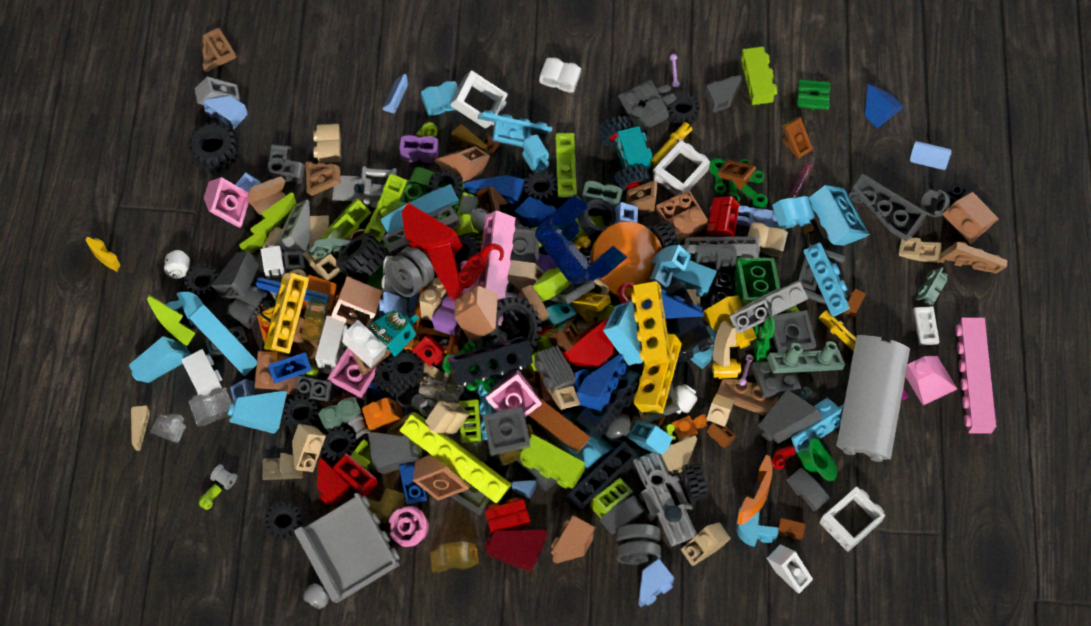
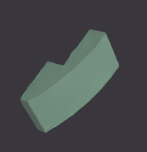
(324, 247)

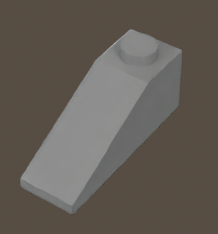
(296, 230)

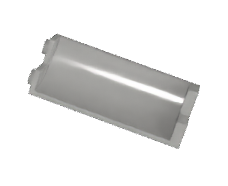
(873, 397)

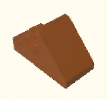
(796, 137)
(737, 172)

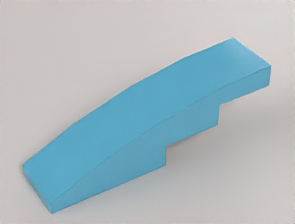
(428, 203)
(223, 339)

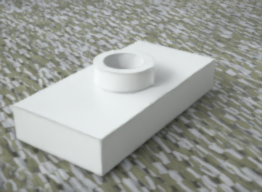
(926, 325)

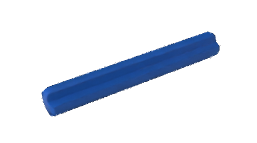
(274, 286)

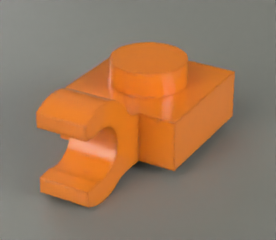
(687, 427)

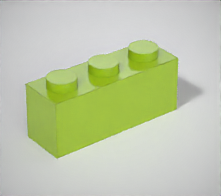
(758, 75)
(552, 462)

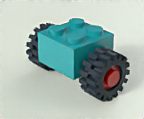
(631, 151)

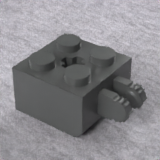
(645, 106)

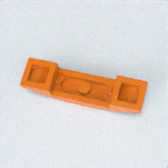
(752, 506)

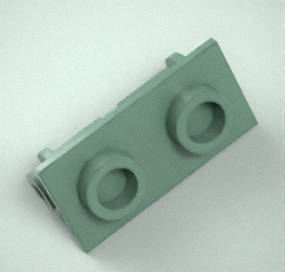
(927, 291)

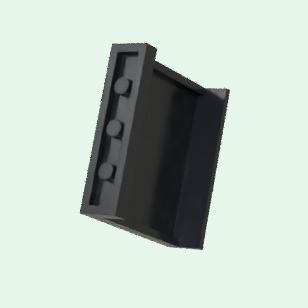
(689, 330)

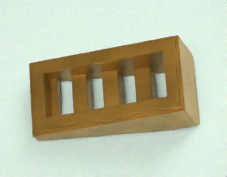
(467, 139)

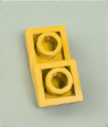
(101, 253)

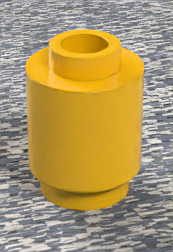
(728, 371)

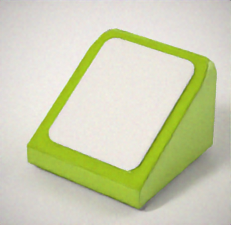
(468, 203)

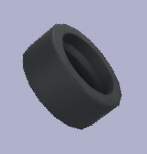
(602, 206)

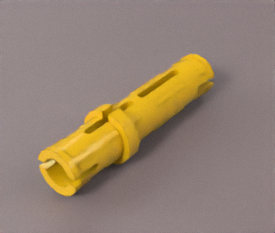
(674, 139)
(837, 327)

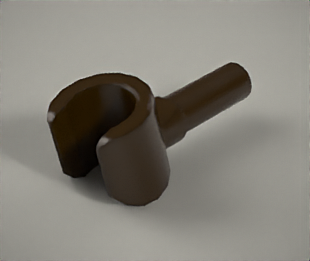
(806, 230)

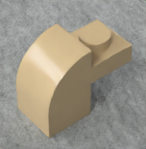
(323, 268)

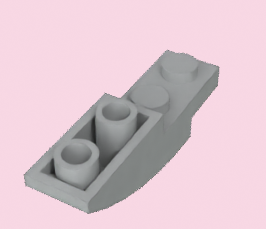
(767, 305)

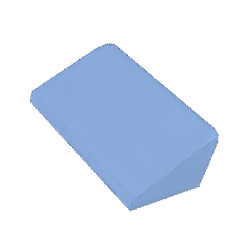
(396, 94)
(930, 155)

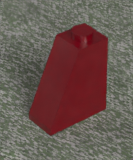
(517, 547)

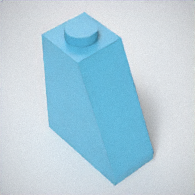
(622, 332)
(158, 359)
(258, 411)

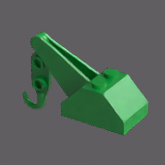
(753, 280)

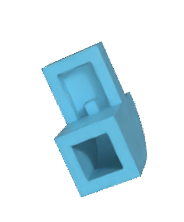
(667, 262)
(186, 304)
(751, 531)

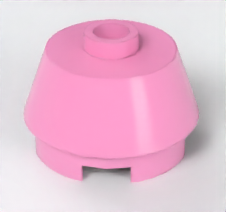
(408, 526)

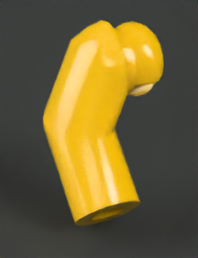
(582, 241)

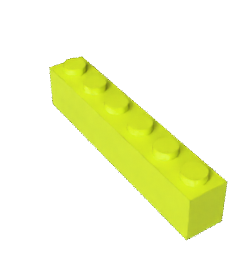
(456, 458)

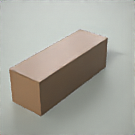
(530, 295)

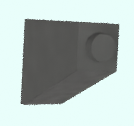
(236, 276)
(788, 417)
(392, 451)

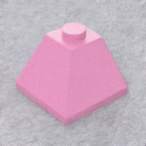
(226, 201)
(348, 376)
(929, 379)
(513, 392)

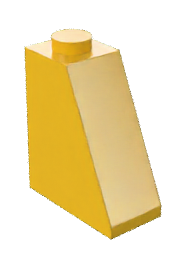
(720, 312)

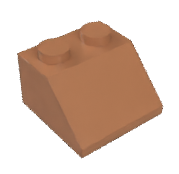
(970, 217)
(476, 312)
(264, 381)
(437, 478)

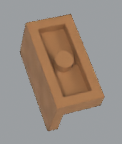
(266, 194)

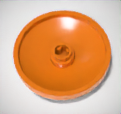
(640, 248)

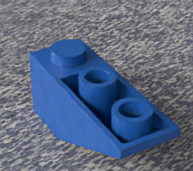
(507, 186)
(676, 308)
(598, 385)

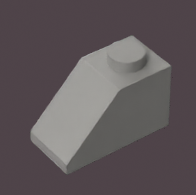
(214, 88)

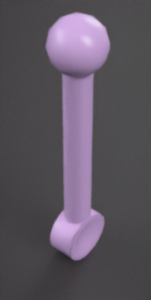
(675, 84)
(749, 358)

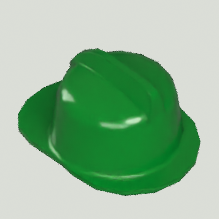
(817, 459)

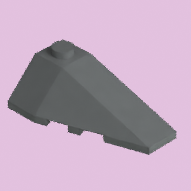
(892, 210)

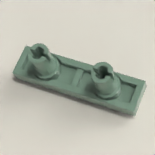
(805, 361)

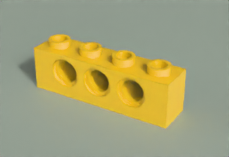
(286, 313)
(661, 352)
(658, 379)

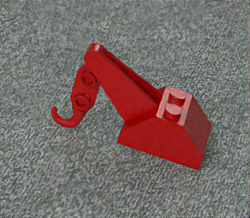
(440, 246)
(594, 346)

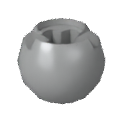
(478, 218)
(316, 596)

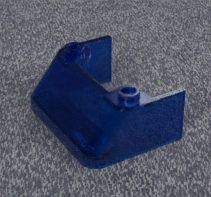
(556, 238)

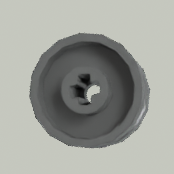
(409, 271)
(638, 544)

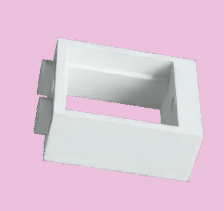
(485, 87)
(671, 183)
(330, 345)
(838, 532)

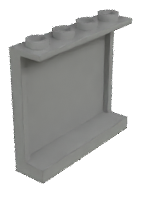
(348, 548)

